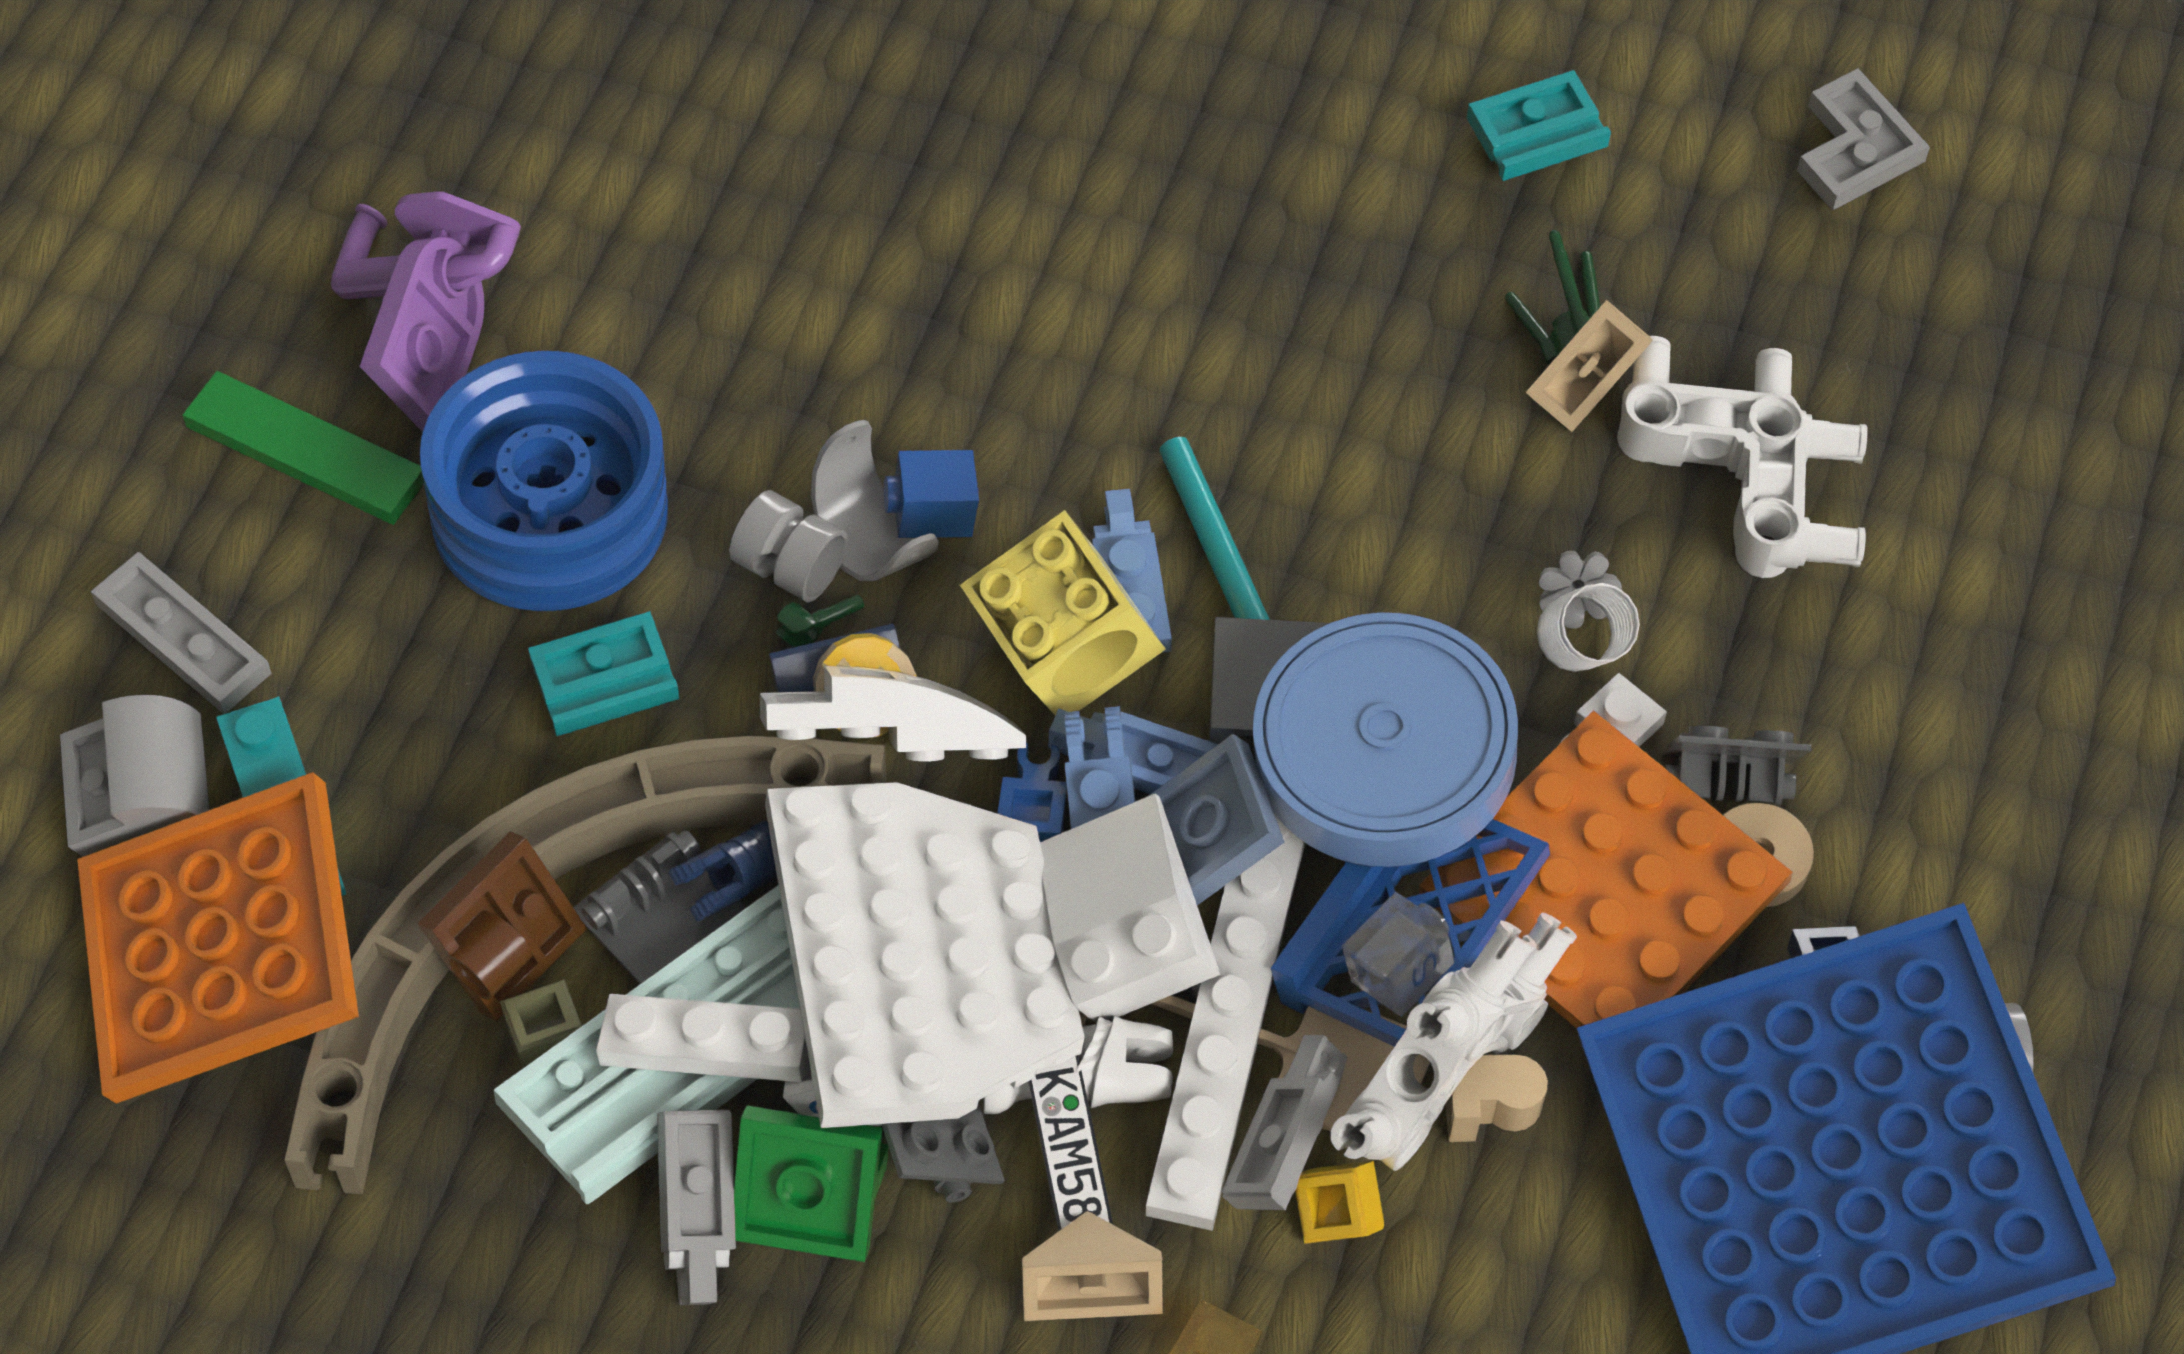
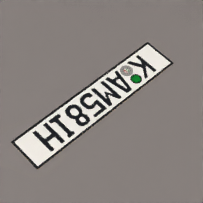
(1069, 1143)

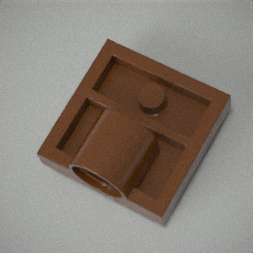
(502, 925)

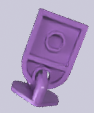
(429, 292)

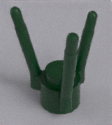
(1569, 322)

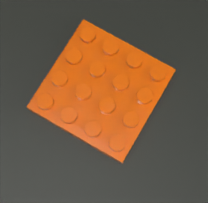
(1632, 869)
(216, 938)

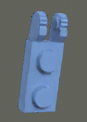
(1097, 784)

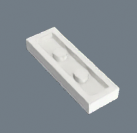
(703, 1038)

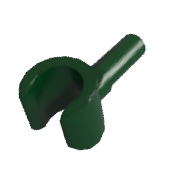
(805, 628)

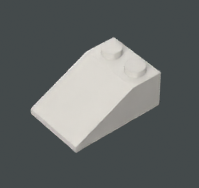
(1124, 912)

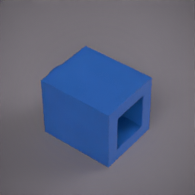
(933, 493)

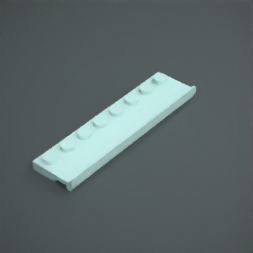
(603, 1119)

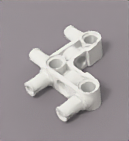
(1731, 431)
(1459, 1020)

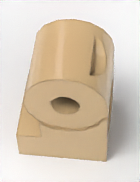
(1496, 1091)

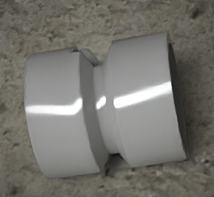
(782, 543)

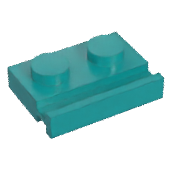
(1538, 125)
(603, 673)

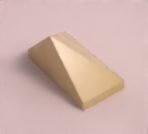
(1589, 366)
(1091, 1273)

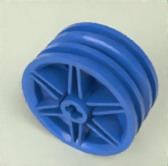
(553, 515)

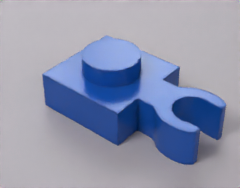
(1036, 794)

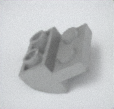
(132, 771)

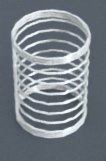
(1602, 596)

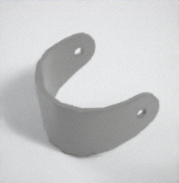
(852, 498)

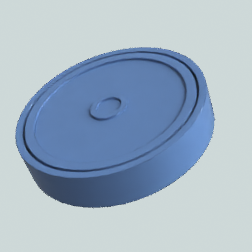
(1385, 739)

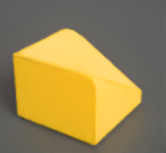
(1339, 1202)

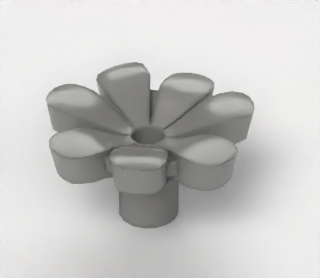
(1574, 575)

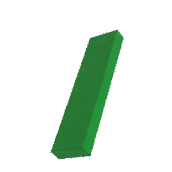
(304, 447)

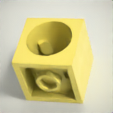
(1062, 616)

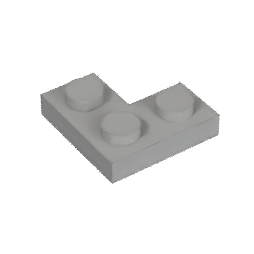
(1869, 144)

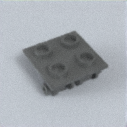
(1764, 754)
(648, 917)
(945, 1151)

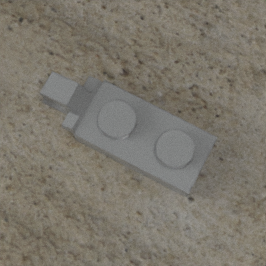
(1285, 1128)
(696, 1199)

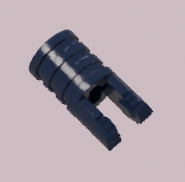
(733, 869)

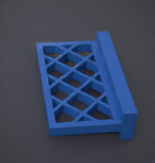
(1361, 890)

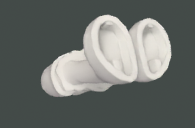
(1105, 1067)

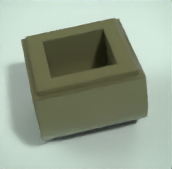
(540, 1020)

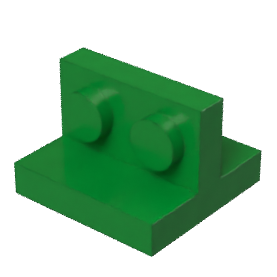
(807, 1183)

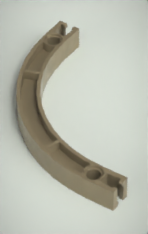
(567, 826)

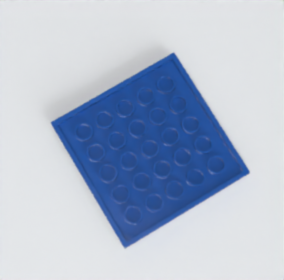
(1845, 1150)

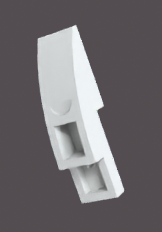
(920, 714)

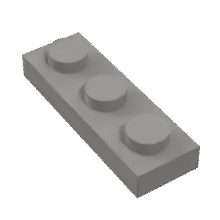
(181, 632)

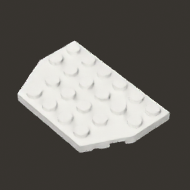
(916, 951)

